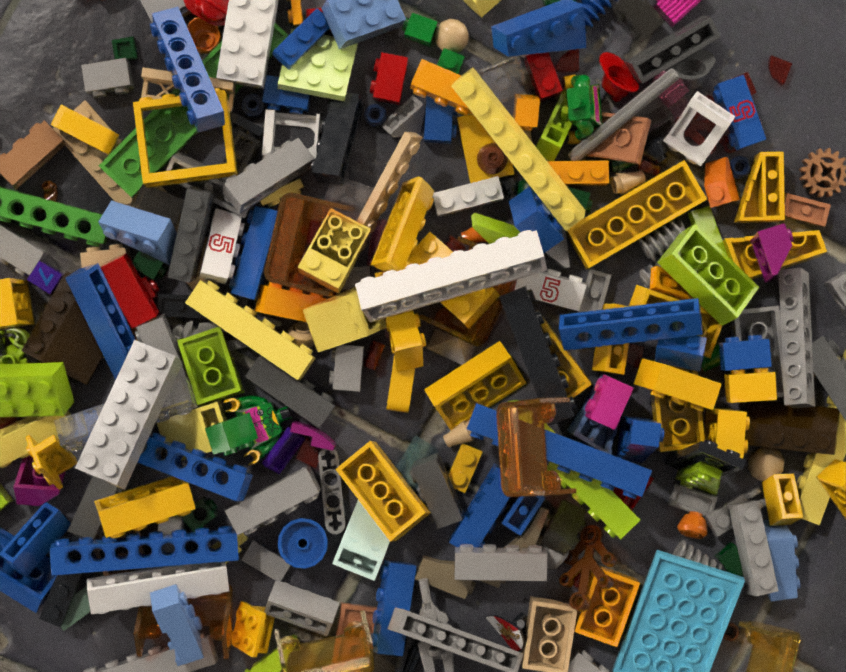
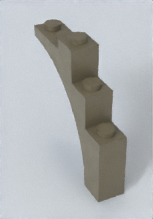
(441, 572)

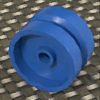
(309, 554)

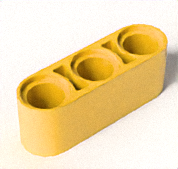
(85, 129)
(400, 389)

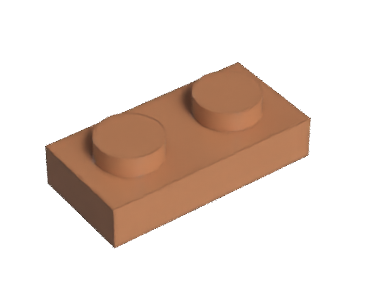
(806, 210)

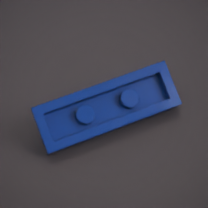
(302, 39)

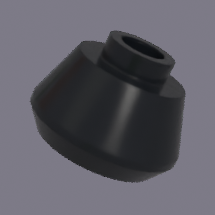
(655, 150)

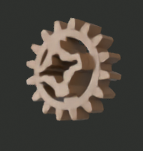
(830, 177)

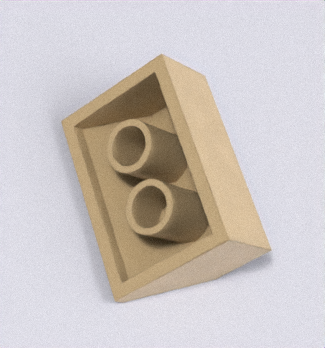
(548, 635)

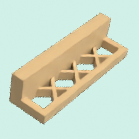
(165, 78)

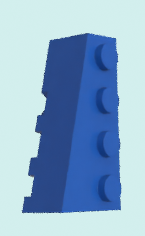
(542, 30)
(638, 438)

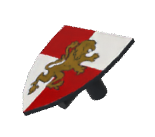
(510, 630)

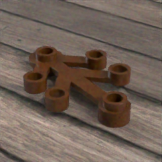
(586, 565)

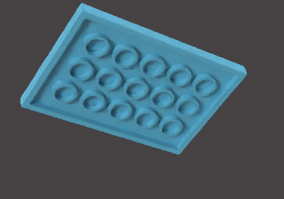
(678, 617)

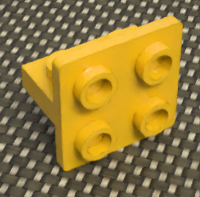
(50, 459)
(252, 629)

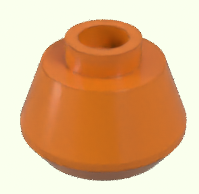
(693, 525)

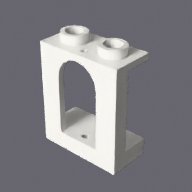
(701, 104)
(273, 118)

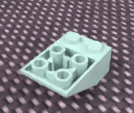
(362, 545)

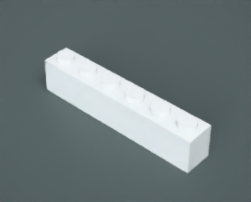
(133, 588)

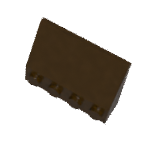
(65, 336)

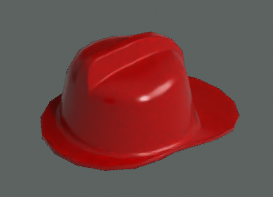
(211, 11)
(617, 77)

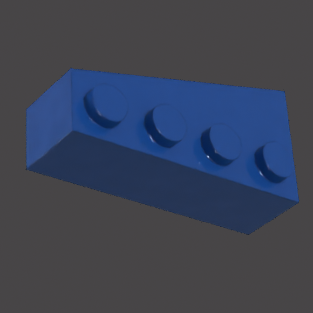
(481, 512)

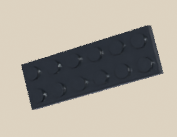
(708, 453)

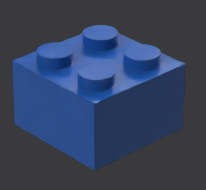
(533, 215)

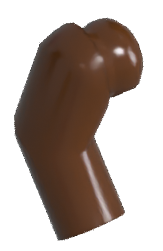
(50, 193)

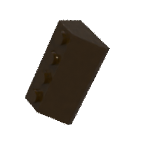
(792, 428)

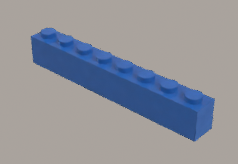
(573, 456)

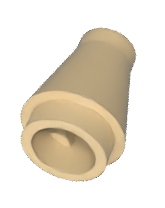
(626, 181)
(458, 435)

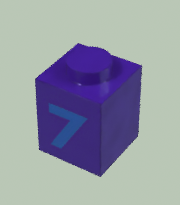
(45, 277)

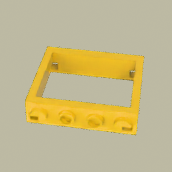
(189, 174)

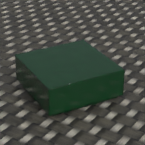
(125, 48)

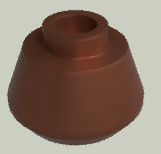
(486, 163)

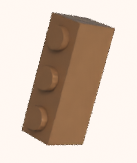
(30, 154)

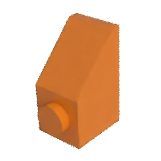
(720, 183)

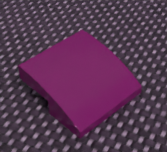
(319, 438)

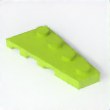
(700, 476)

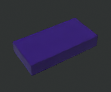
(283, 451)

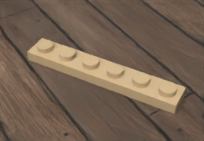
(389, 180)

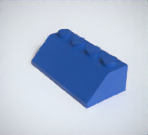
(254, 254)
(28, 590)

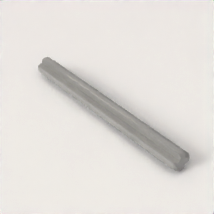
(624, 115)

